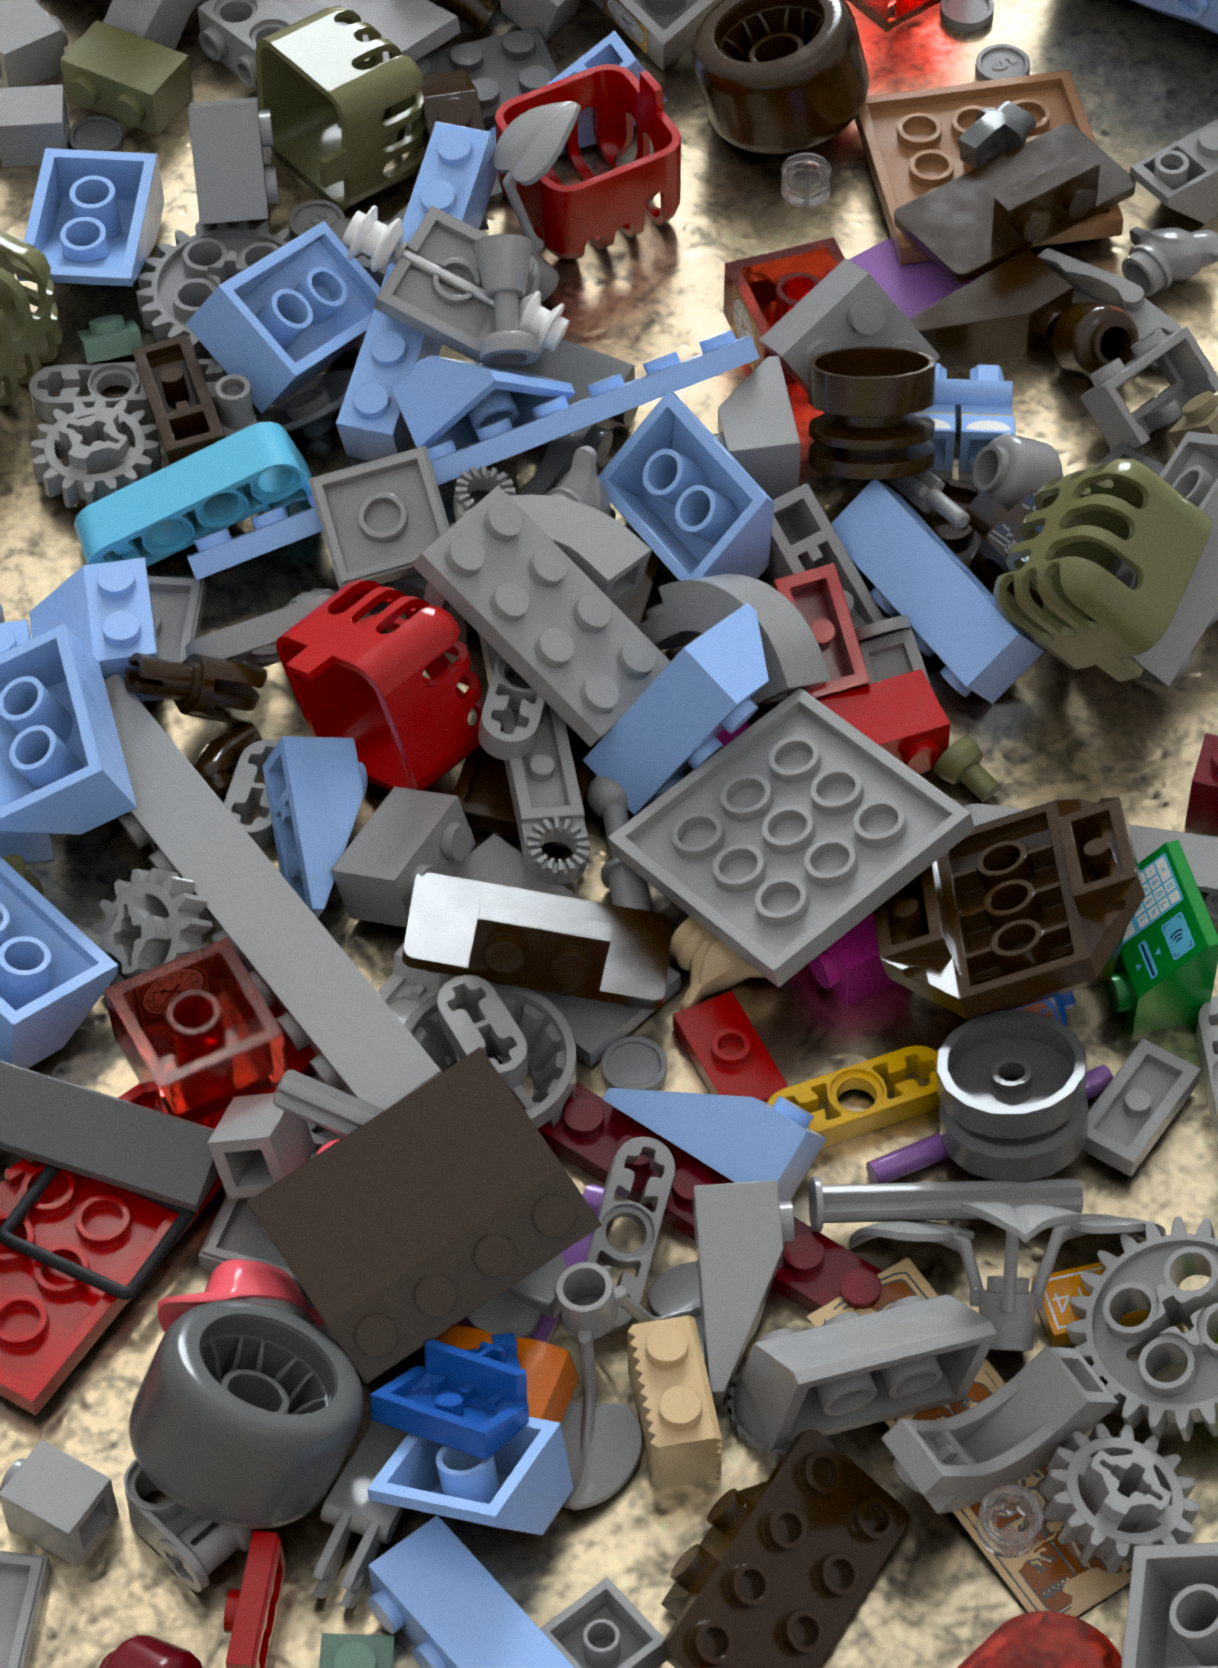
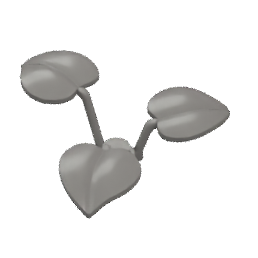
(525, 155)
(1007, 1296)
(606, 1438)

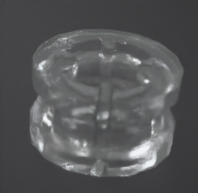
(805, 167)
(1010, 1500)

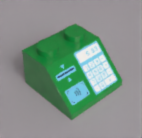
(1167, 949)

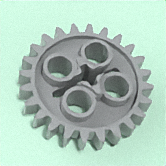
(193, 269)
(1149, 1280)

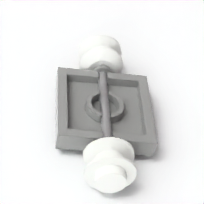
(439, 282)

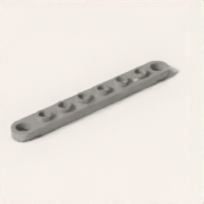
(545, 779)

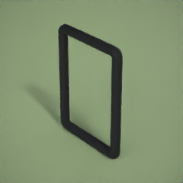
(79, 1272)

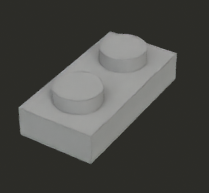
(1138, 1106)

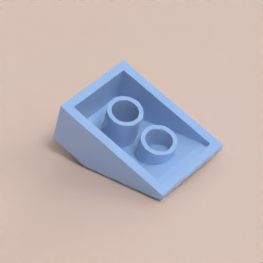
(96, 215)
(288, 315)

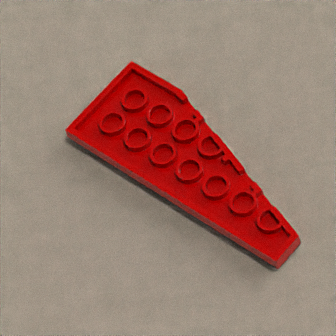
(50, 1316)

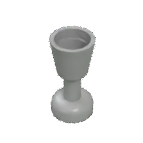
(504, 275)

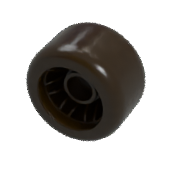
(780, 72)

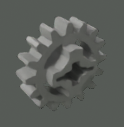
(94, 451)
(151, 922)
(1117, 1495)

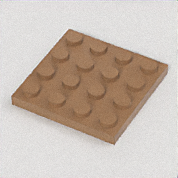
(915, 147)

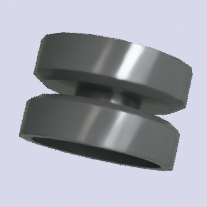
(1012, 1096)

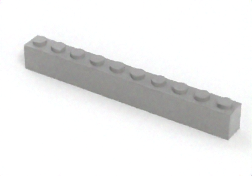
(272, 930)

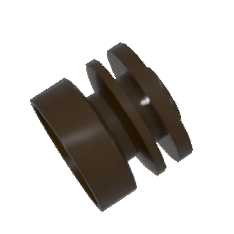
(871, 412)

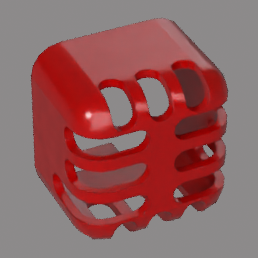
(618, 198)
(402, 723)

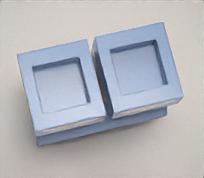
(972, 408)

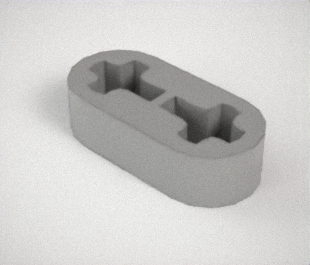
(247, 791)
(494, 1025)

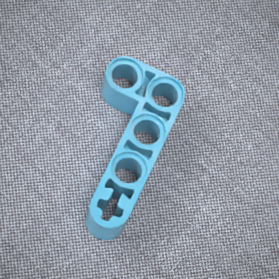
(197, 497)

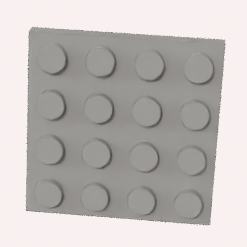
(790, 835)

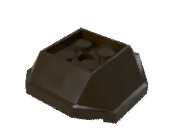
(1016, 909)

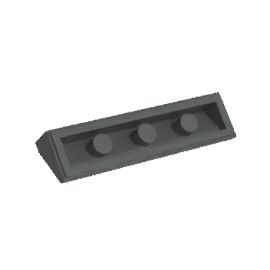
(105, 1138)

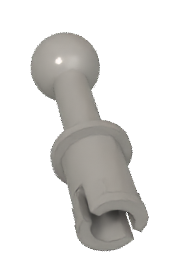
(610, 803)

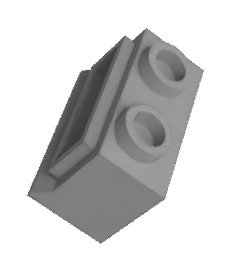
(1184, 369)

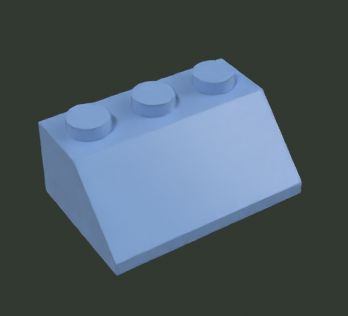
(690, 496)
(685, 710)
(58, 740)
(46, 973)

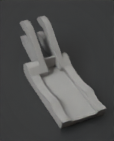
(1104, 287)
(352, 1511)

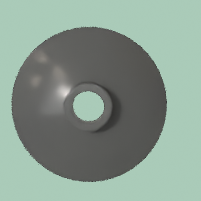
(311, 406)

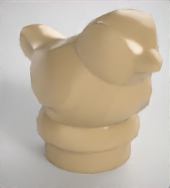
(710, 962)

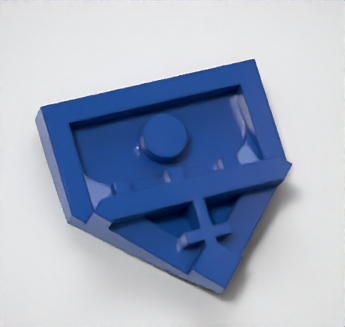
(459, 1397)

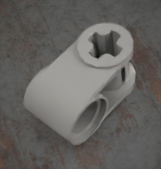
(185, 1541)

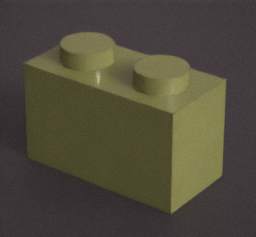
(126, 77)

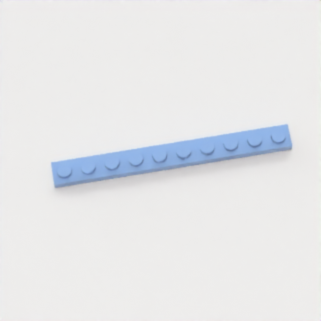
(496, 443)

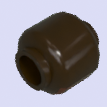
(1092, 336)

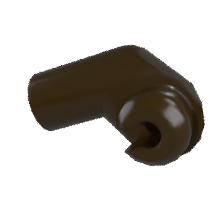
(223, 753)

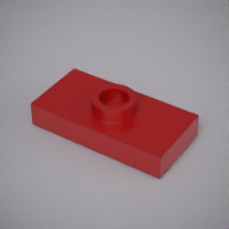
(727, 1049)
(253, 1610)

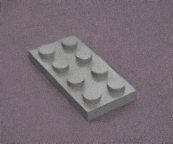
(542, 614)

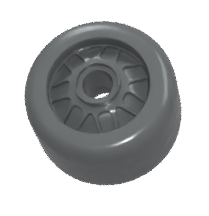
(245, 1414)

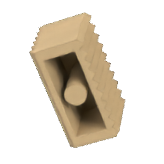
(674, 1401)

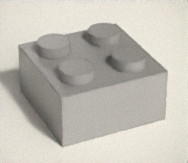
(605, 1632)

